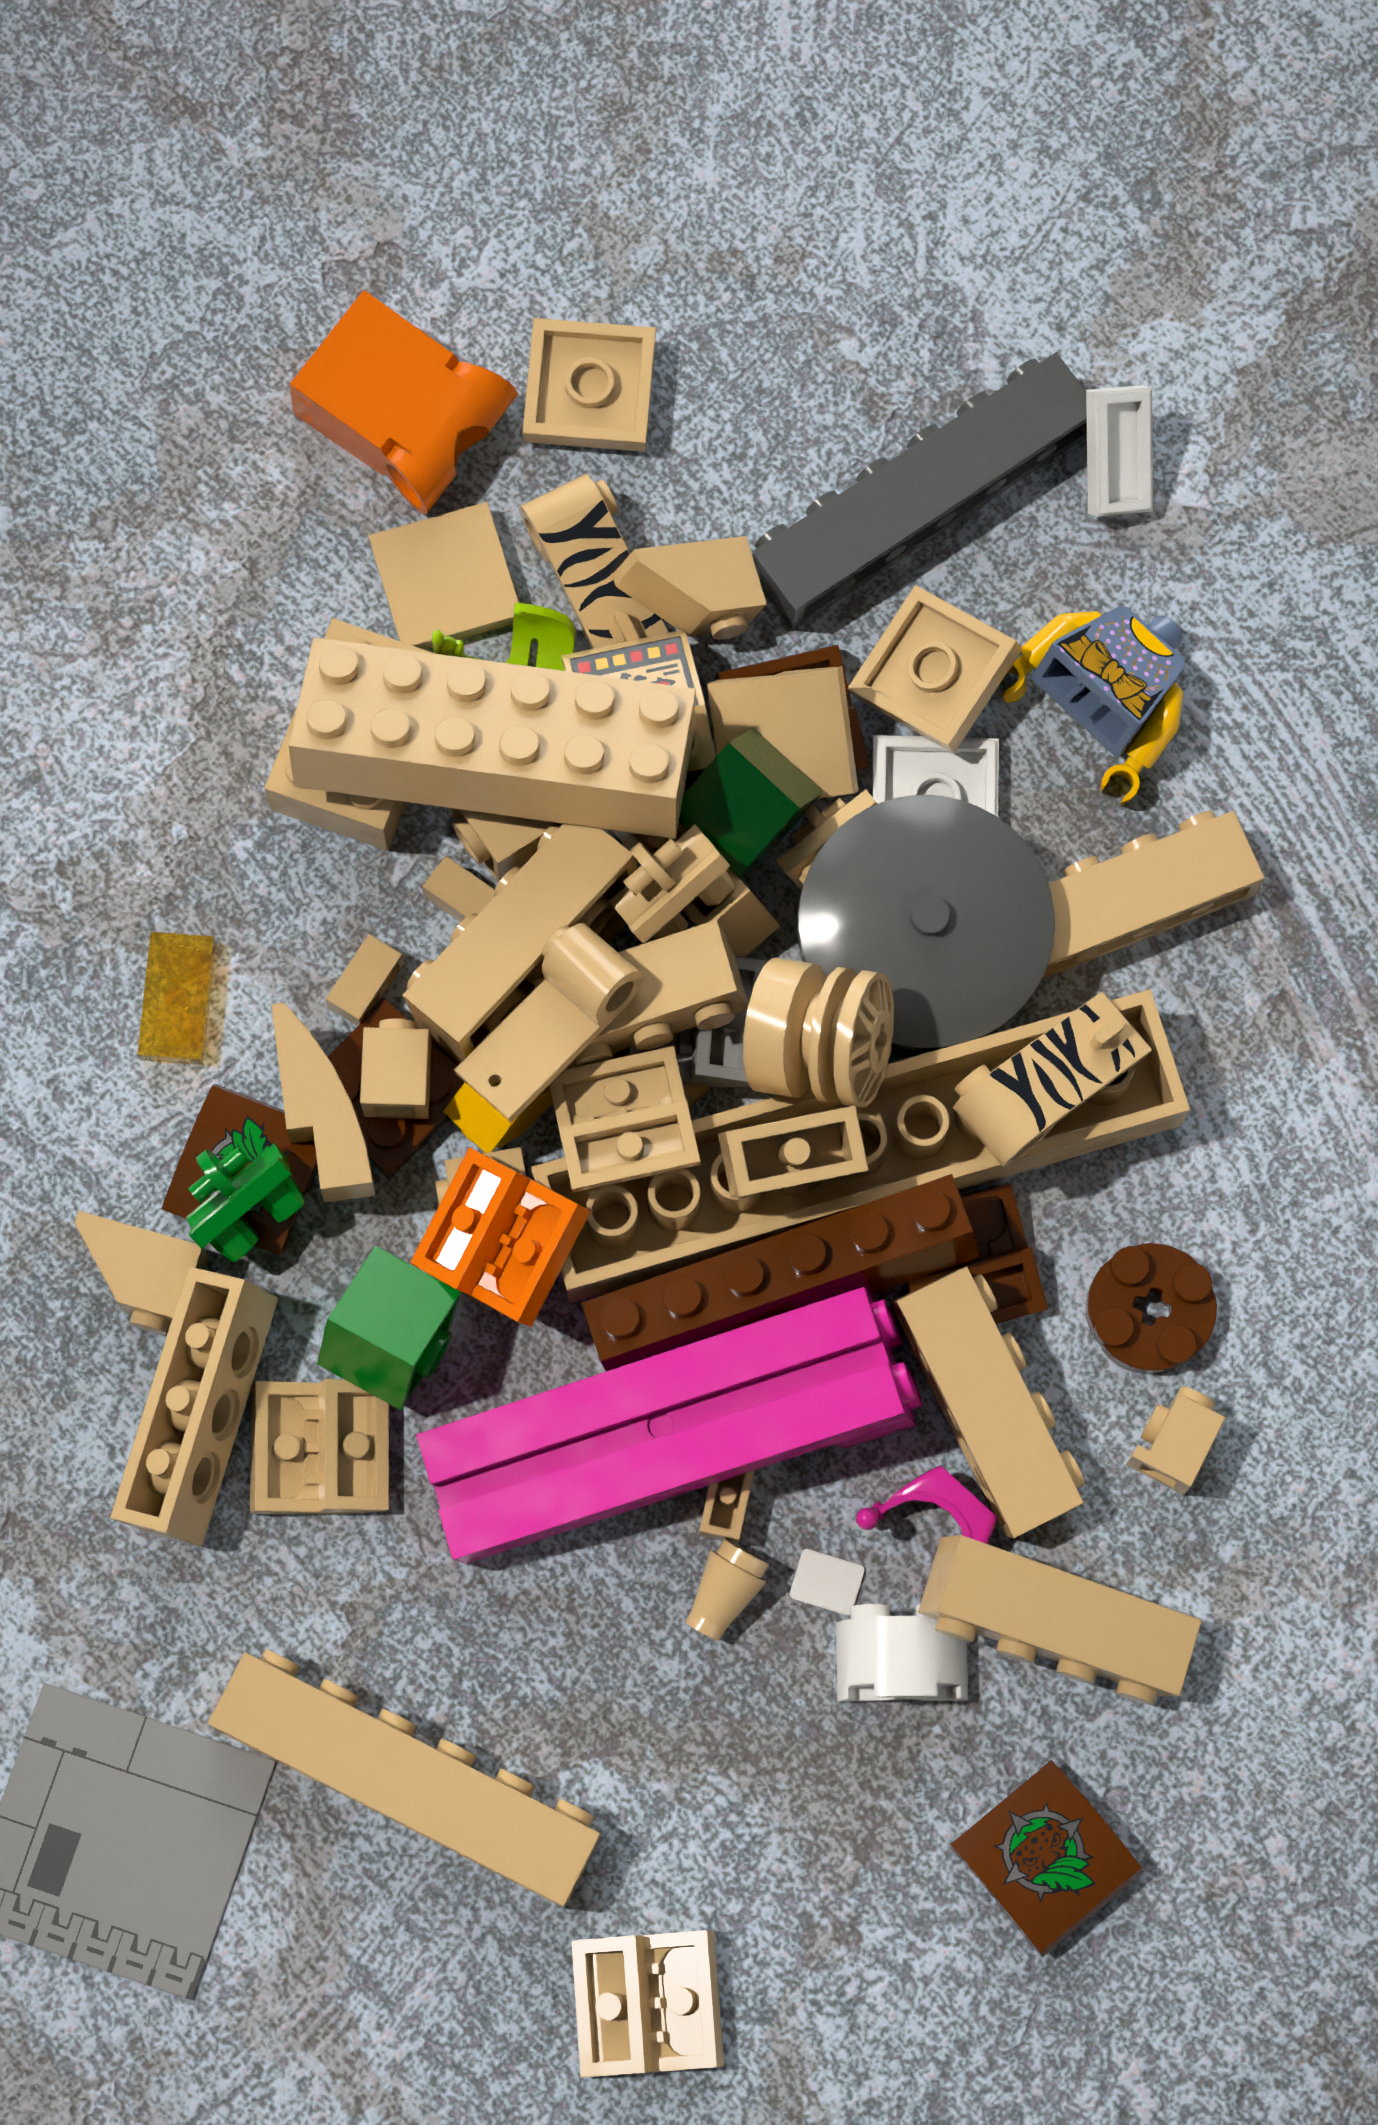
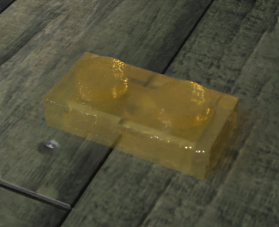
(176, 998)

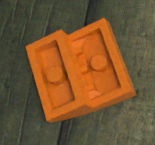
(500, 1237)

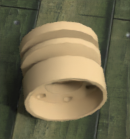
(818, 1032)

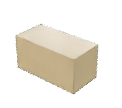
(456, 890)
(365, 980)
(726, 1508)

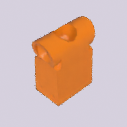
(397, 399)

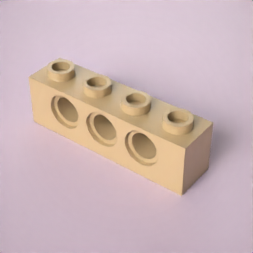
(194, 1406)

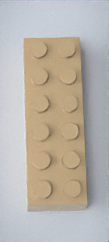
(493, 737)

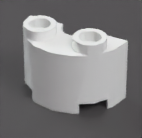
(897, 1658)

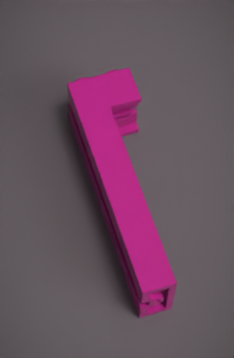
(670, 1424)

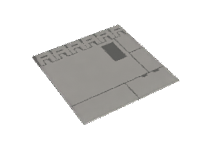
(123, 1839)

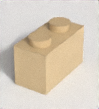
(793, 1151)

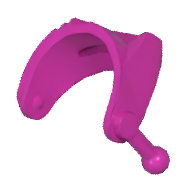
(945, 1491)

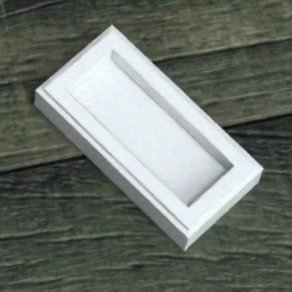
(1119, 450)

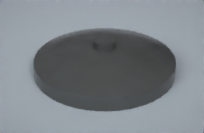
(940, 907)

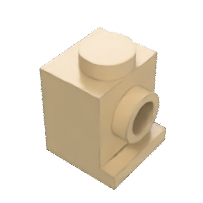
(1178, 1440)

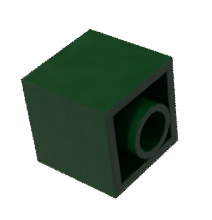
(747, 800)

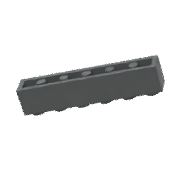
(921, 490)

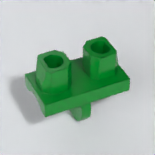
(220, 1216)

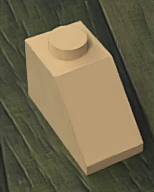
(696, 585)
(140, 1268)

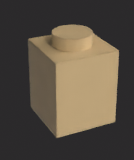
(396, 1070)

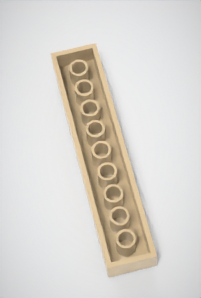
(907, 1139)

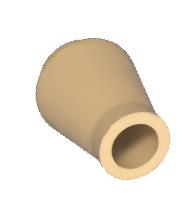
(726, 1588)

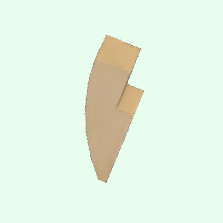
(320, 1110)

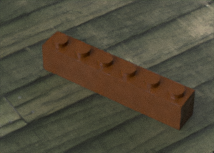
(855, 1249)

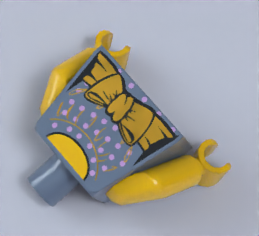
(1112, 680)

